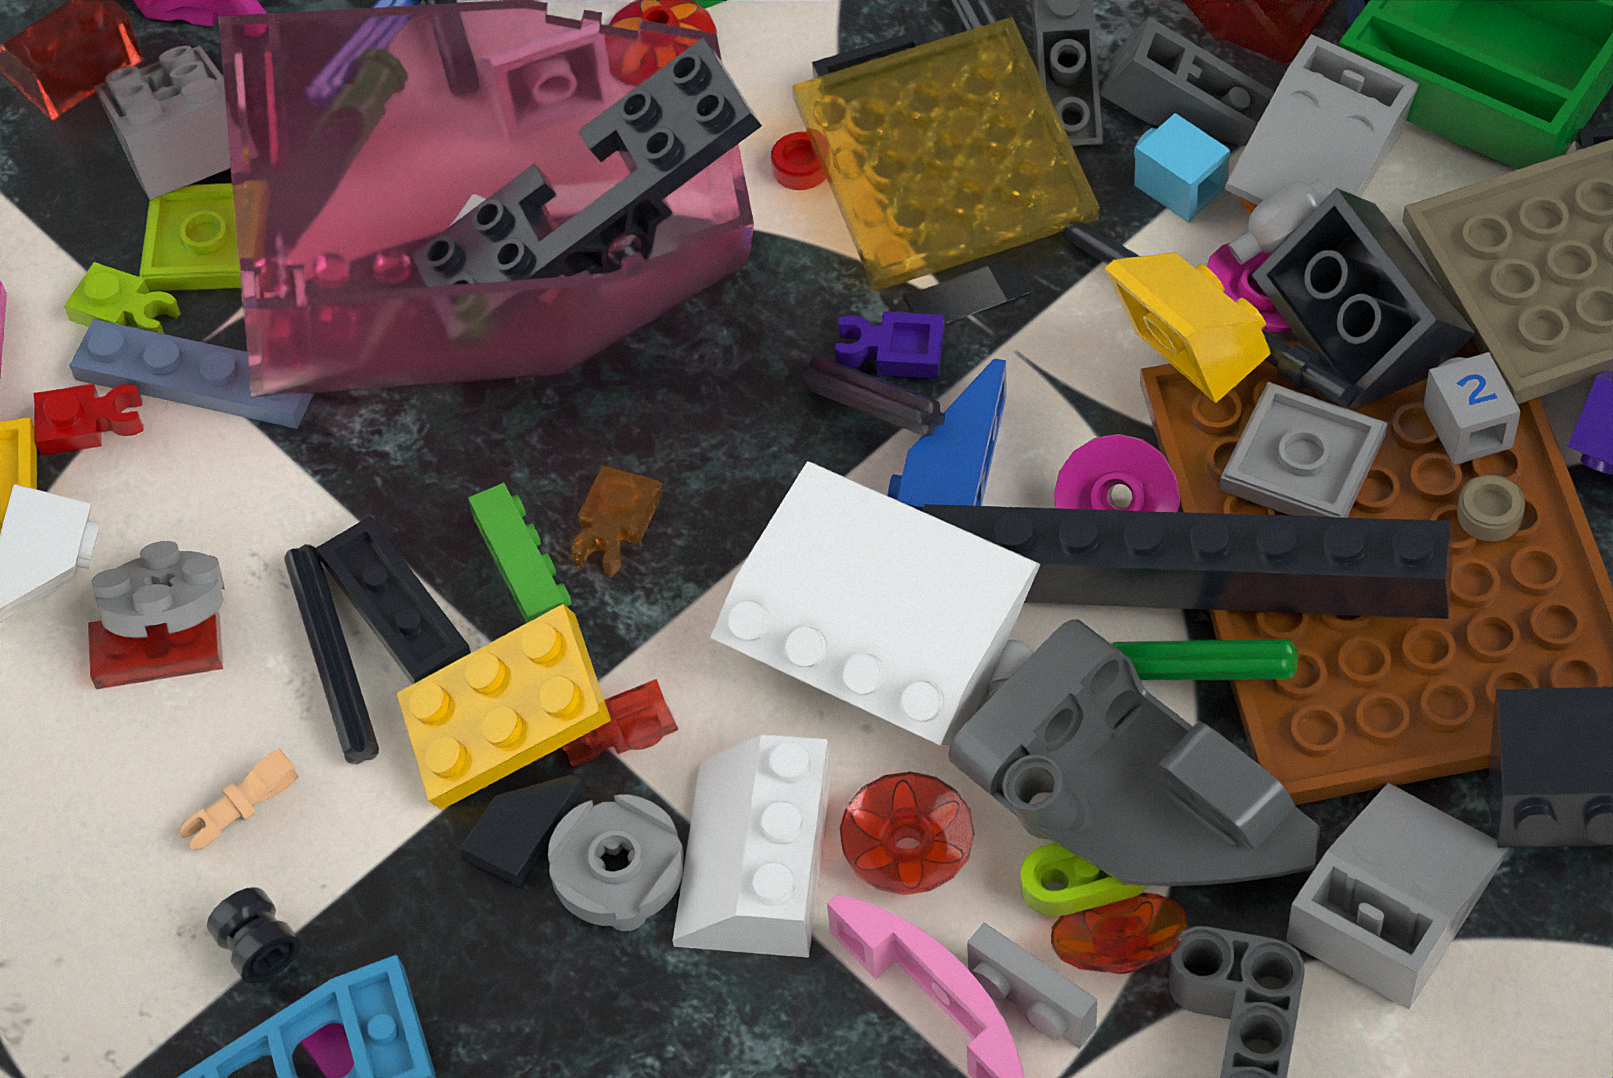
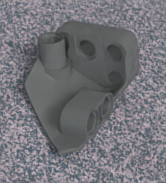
(1128, 774)

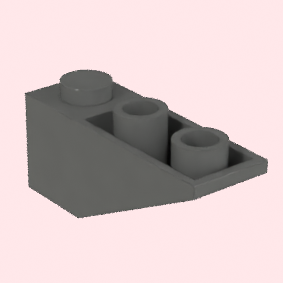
(1069, 65)

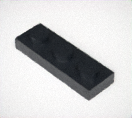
(392, 600)

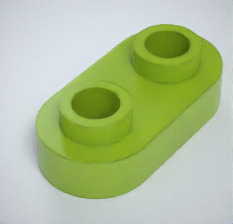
(1084, 883)

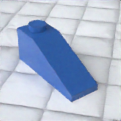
(957, 458)

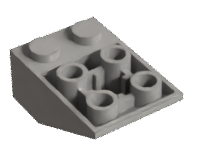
(169, 119)
(1326, 123)
(1393, 893)

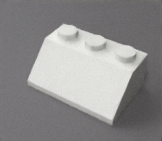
(756, 847)

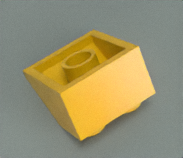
(1190, 320)

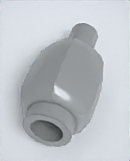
(1278, 218)

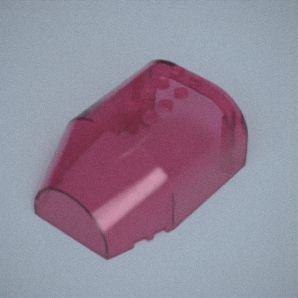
(370, 138)

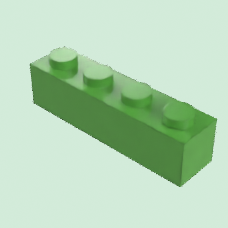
(516, 552)

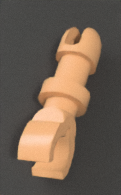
(264, 781)

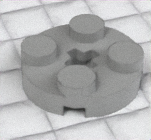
(159, 589)
(621, 896)

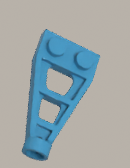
(368, 1002)

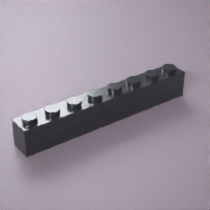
(1223, 559)

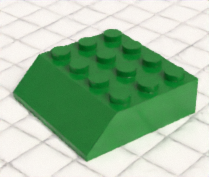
(1495, 71)

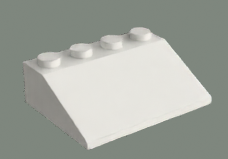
(877, 604)

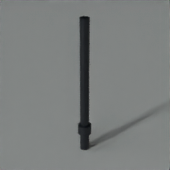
(1293, 363)

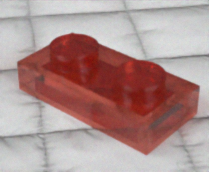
(161, 655)

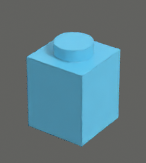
(1181, 167)

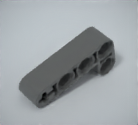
(1236, 996)

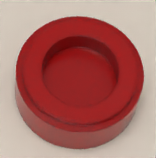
(796, 162)

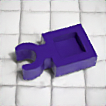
(901, 346)

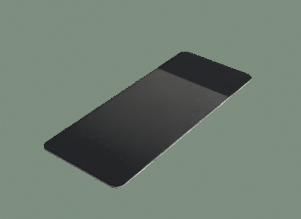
(971, 291)

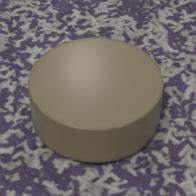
(1490, 508)

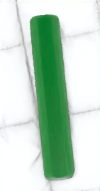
(1212, 659)

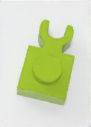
(118, 299)

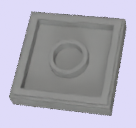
(1302, 455)

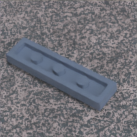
(179, 372)

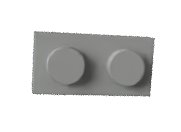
(1048, 998)

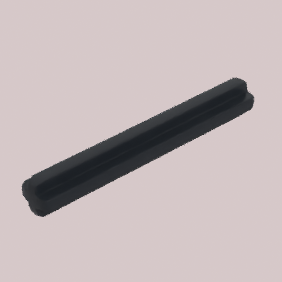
(331, 654)

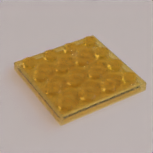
(944, 153)

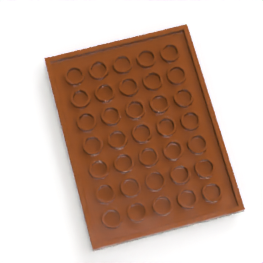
(1404, 693)

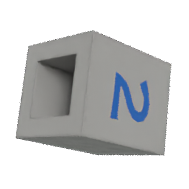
(1471, 408)

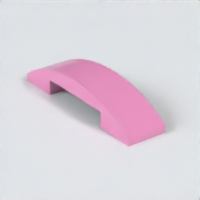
(882, 939)

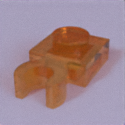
(615, 511)

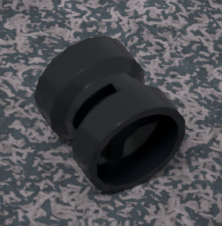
(249, 929)

